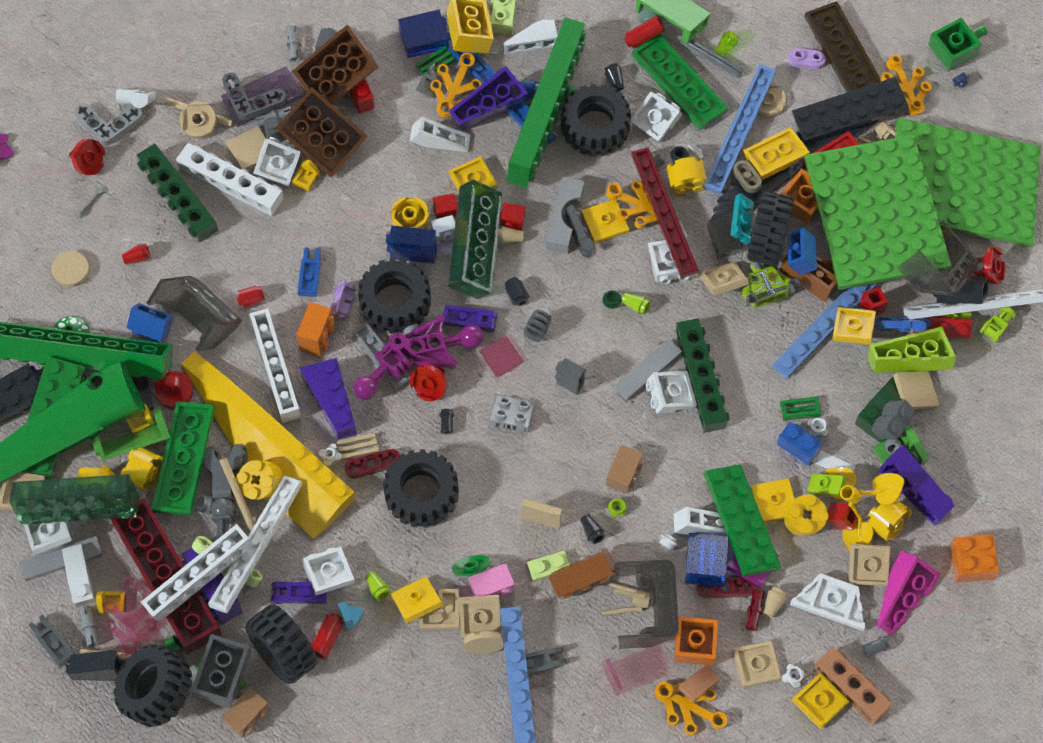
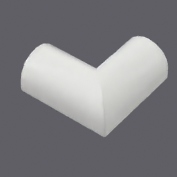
(136, 97)

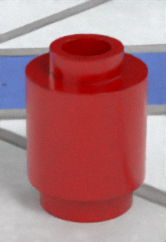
(250, 296)

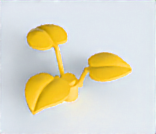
(887, 490)

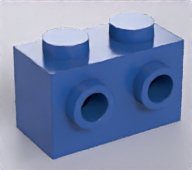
(802, 251)
(149, 322)
(799, 443)

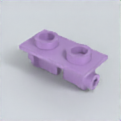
(343, 292)

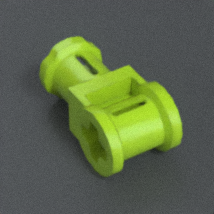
(998, 324)

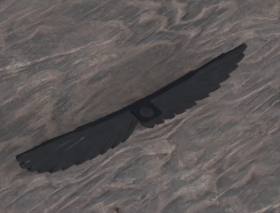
(726, 201)

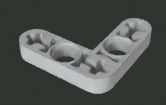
(108, 128)

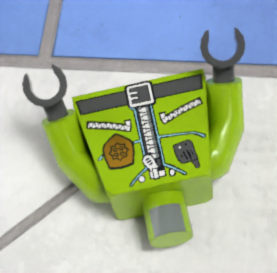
(767, 286)

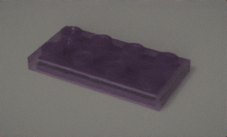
(278, 79)

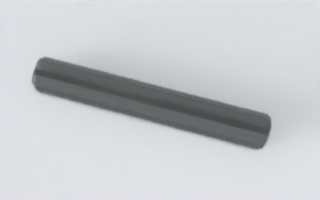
(714, 57)

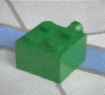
(956, 43)

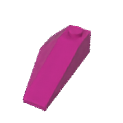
(906, 585)

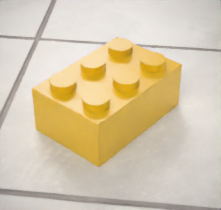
(470, 26)

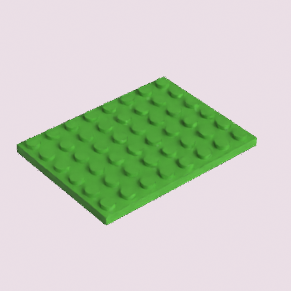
(979, 180)
(875, 210)

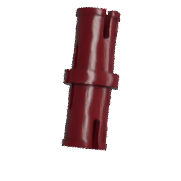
(755, 610)

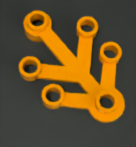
(453, 88)
(915, 104)
(642, 204)
(687, 706)

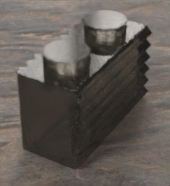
(721, 238)

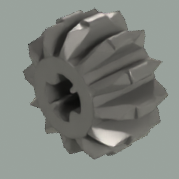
(537, 325)

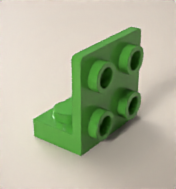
(910, 442)

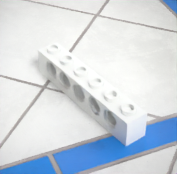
(219, 179)
(275, 365)
(197, 573)

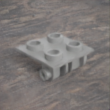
(512, 412)

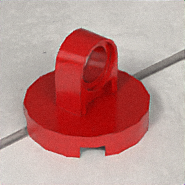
(88, 156)
(993, 267)
(429, 382)
(174, 388)

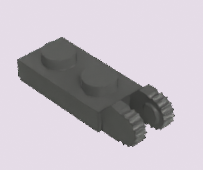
(578, 231)
(52, 642)
(540, 660)

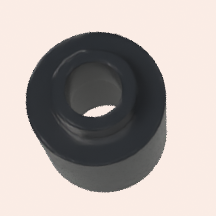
(516, 291)

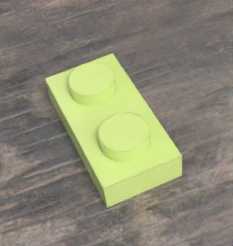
(543, 566)

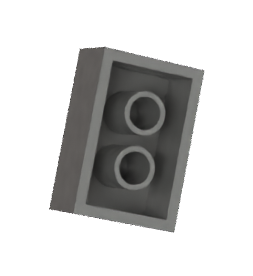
(220, 671)

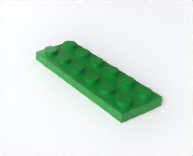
(679, 81)
(55, 382)
(183, 458)
(742, 520)

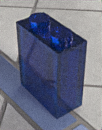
(424, 33)
(412, 244)
(706, 559)

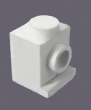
(444, 228)

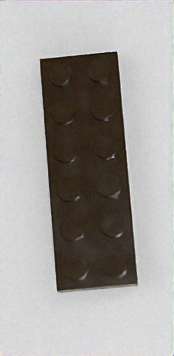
(842, 47)

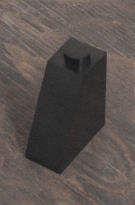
(972, 292)
(94, 666)

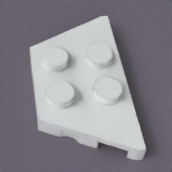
(832, 600)

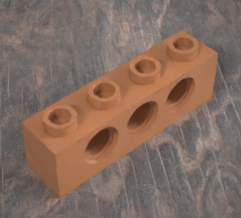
(870, 711)

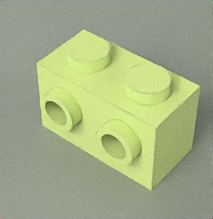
(502, 16)

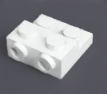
(656, 116)
(277, 161)
(662, 263)
(671, 391)
(47, 536)
(328, 570)

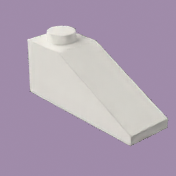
(535, 37)
(438, 136)
(697, 520)
(78, 575)

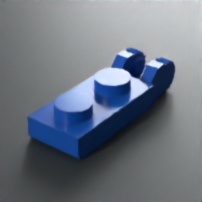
(309, 274)
(903, 324)

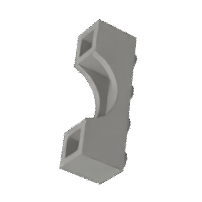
(560, 235)

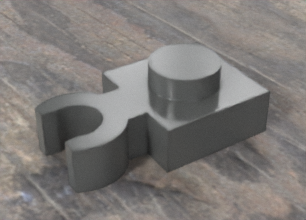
(424, 84)

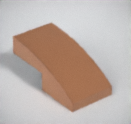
(699, 683)

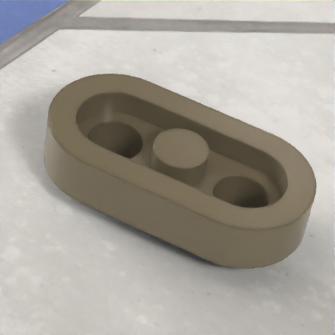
(747, 178)

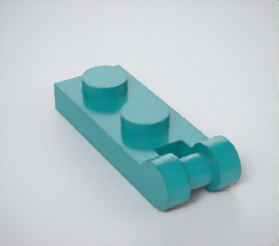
(742, 218)

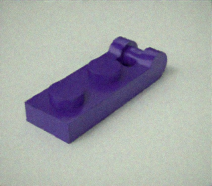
(465, 316)
(296, 593)

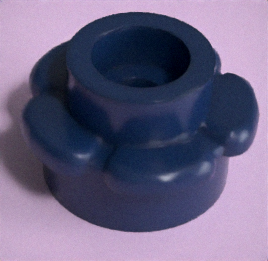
(960, 80)

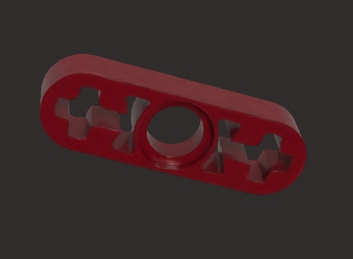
(368, 471)
(720, 594)

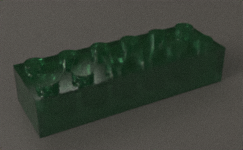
(475, 239)
(74, 499)

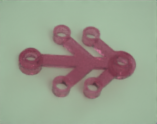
(129, 620)

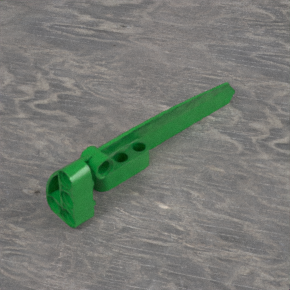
(72, 420)

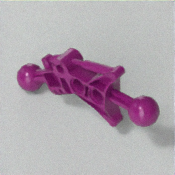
(395, 363)

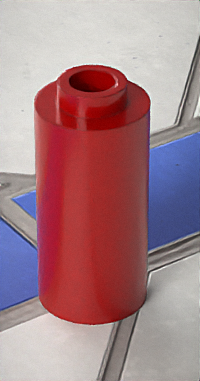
(644, 32)
(327, 635)

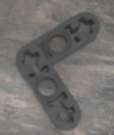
(250, 104)

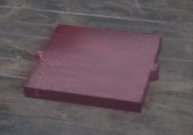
(501, 356)
(612, 676)

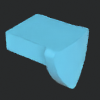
(350, 614)

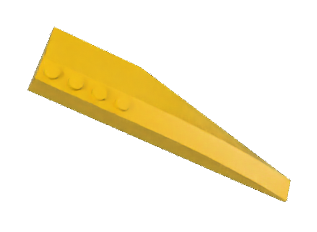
(244, 421)

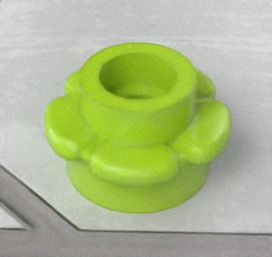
(617, 503)

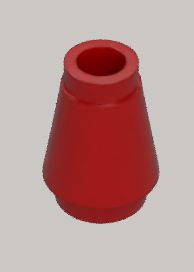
(136, 254)

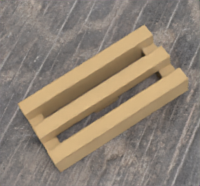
(355, 440)

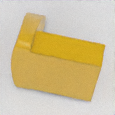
(306, 175)
(141, 420)
(118, 597)

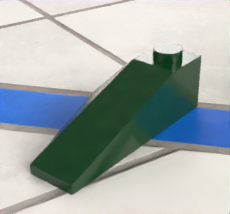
(875, 406)

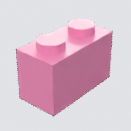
(492, 582)

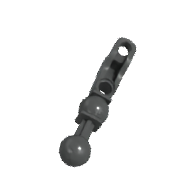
(223, 507)

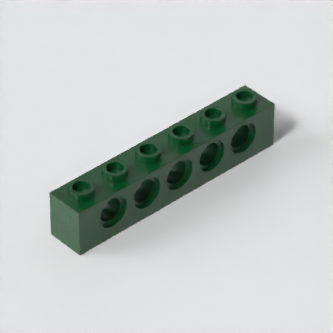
(153, 157)
(694, 330)

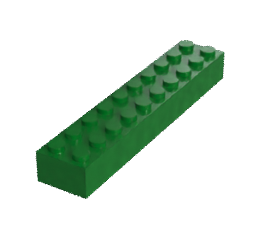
(546, 102)
(84, 349)

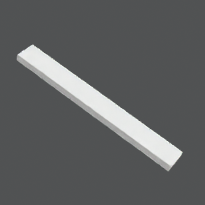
(990, 302)
(260, 537)

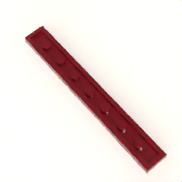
(664, 212)

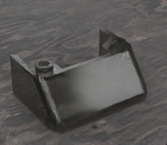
(928, 279)
(198, 306)
(661, 578)

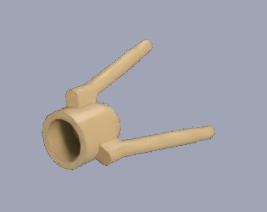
(884, 131)
(639, 599)

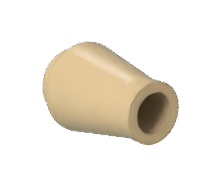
(509, 235)
(774, 601)

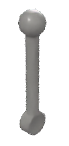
(99, 191)

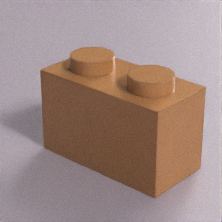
(624, 469)
(246, 712)

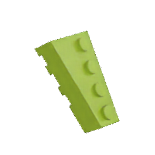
(913, 352)

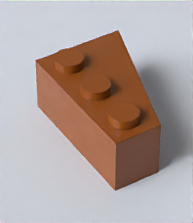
(818, 282)
(582, 574)

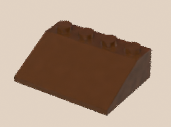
(337, 65)
(321, 132)

